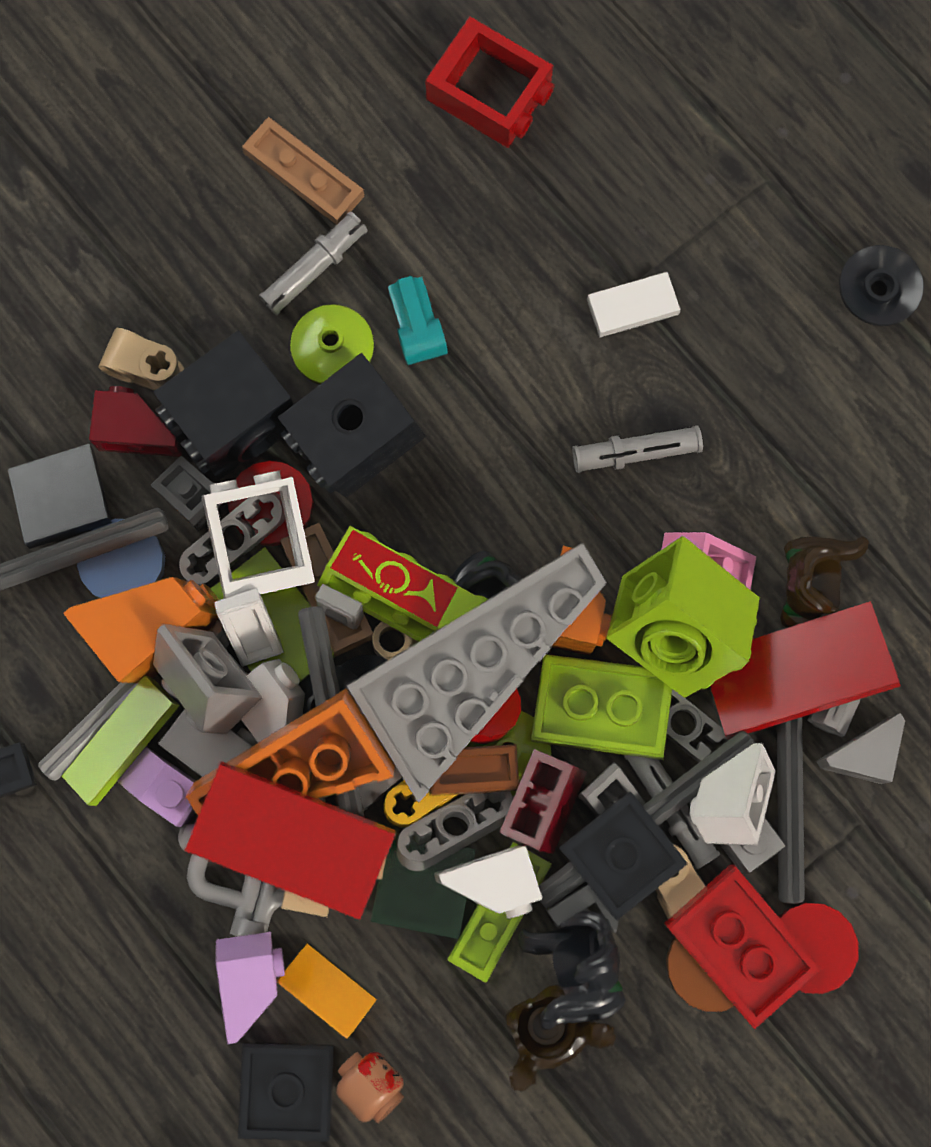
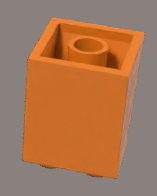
(126, 624)

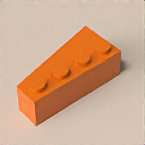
(315, 754)

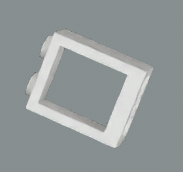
(267, 581)

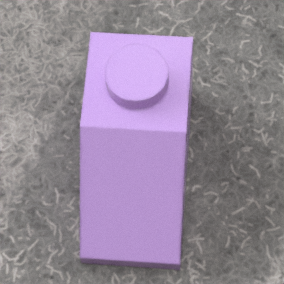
(159, 786)
(246, 979)

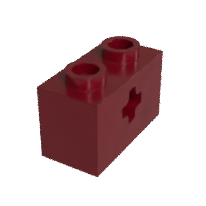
(543, 802)

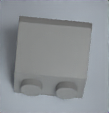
(203, 678)

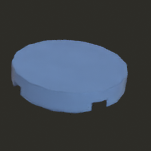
(123, 567)

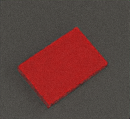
(743, 946)

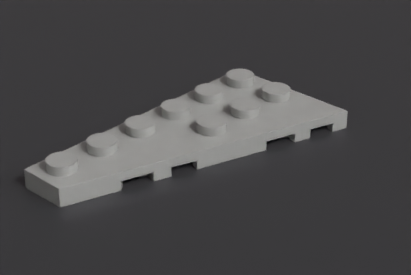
(455, 680)

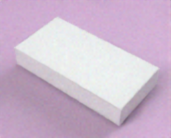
(633, 304)
(249, 627)

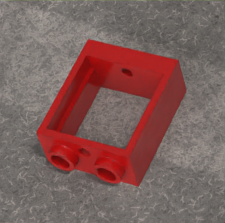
(455, 61)

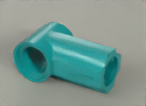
(418, 330)

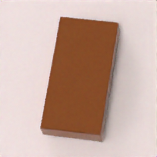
(480, 771)

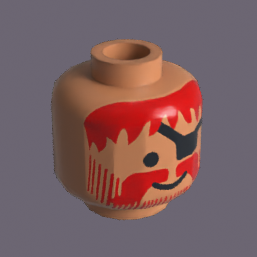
(369, 1086)

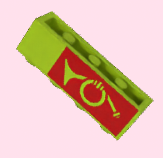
(395, 586)

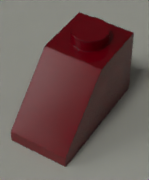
(128, 425)

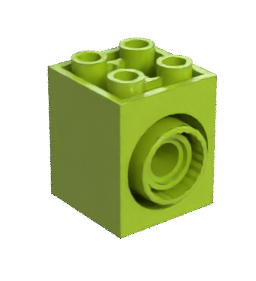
(684, 618)

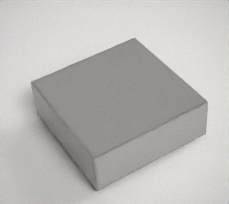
(340, 607)

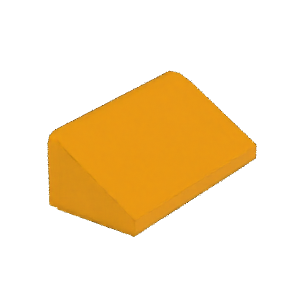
(327, 990)

